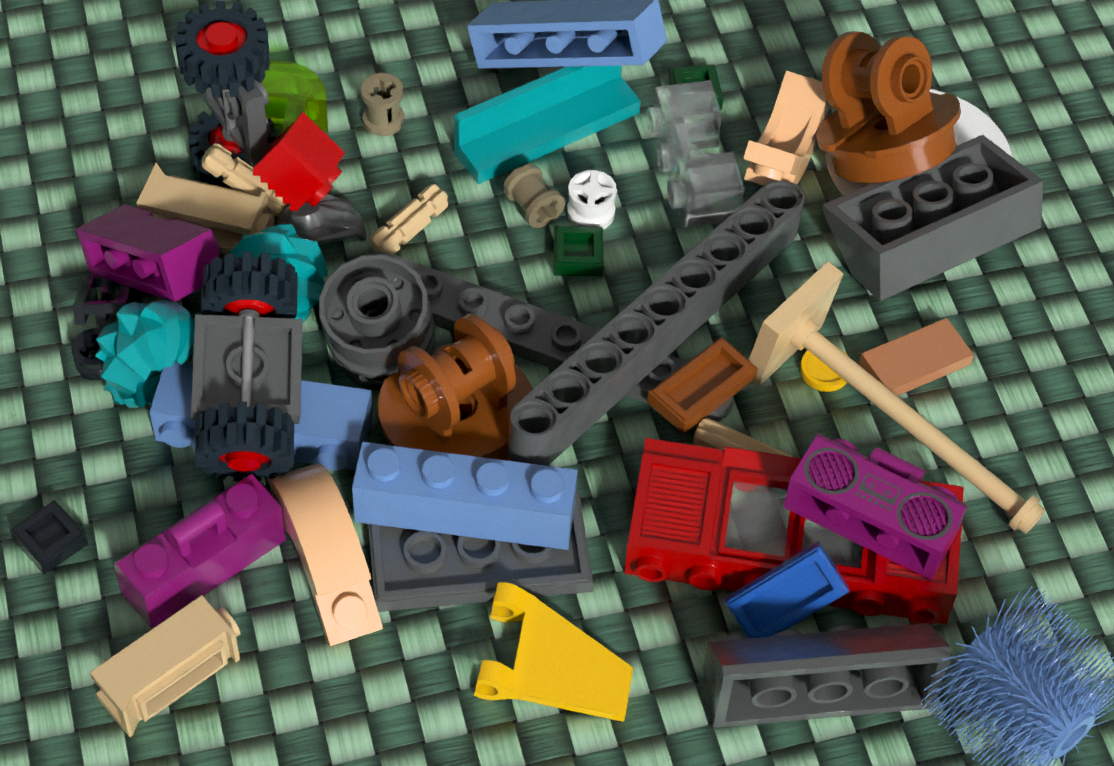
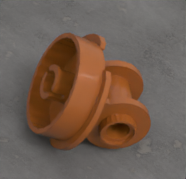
(884, 112)
(456, 397)

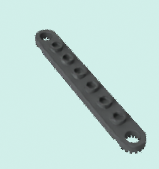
(527, 328)

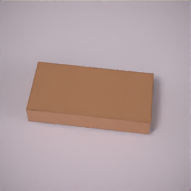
(918, 357)

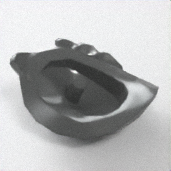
(326, 222)

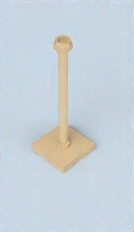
(796, 327)

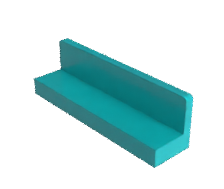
(541, 118)

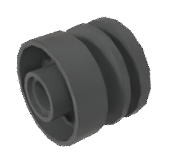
(373, 314)

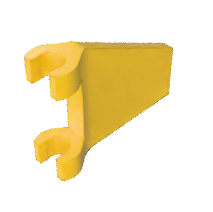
(553, 662)

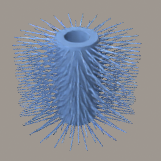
(1024, 689)

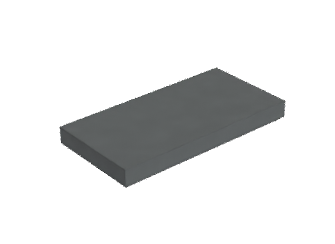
(444, 569)

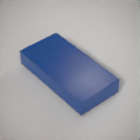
(787, 593)

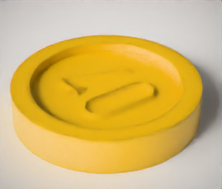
(819, 375)

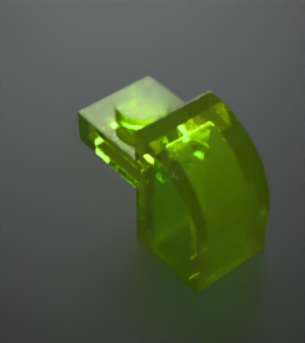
(293, 91)

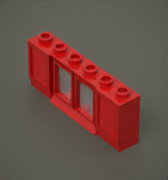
(723, 523)

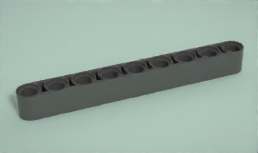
(653, 325)

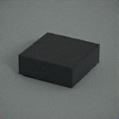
(49, 537)

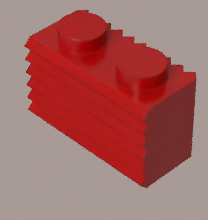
(300, 164)

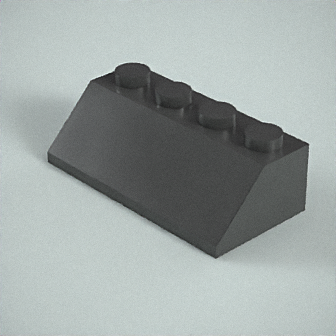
(935, 219)
(823, 673)

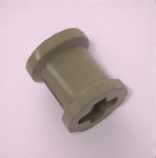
(379, 106)
(534, 196)

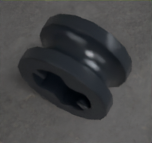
(84, 362)

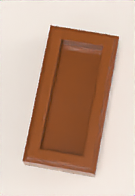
(702, 385)

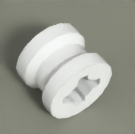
(586, 190)

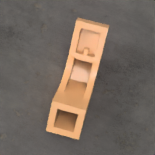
(790, 132)
(328, 551)

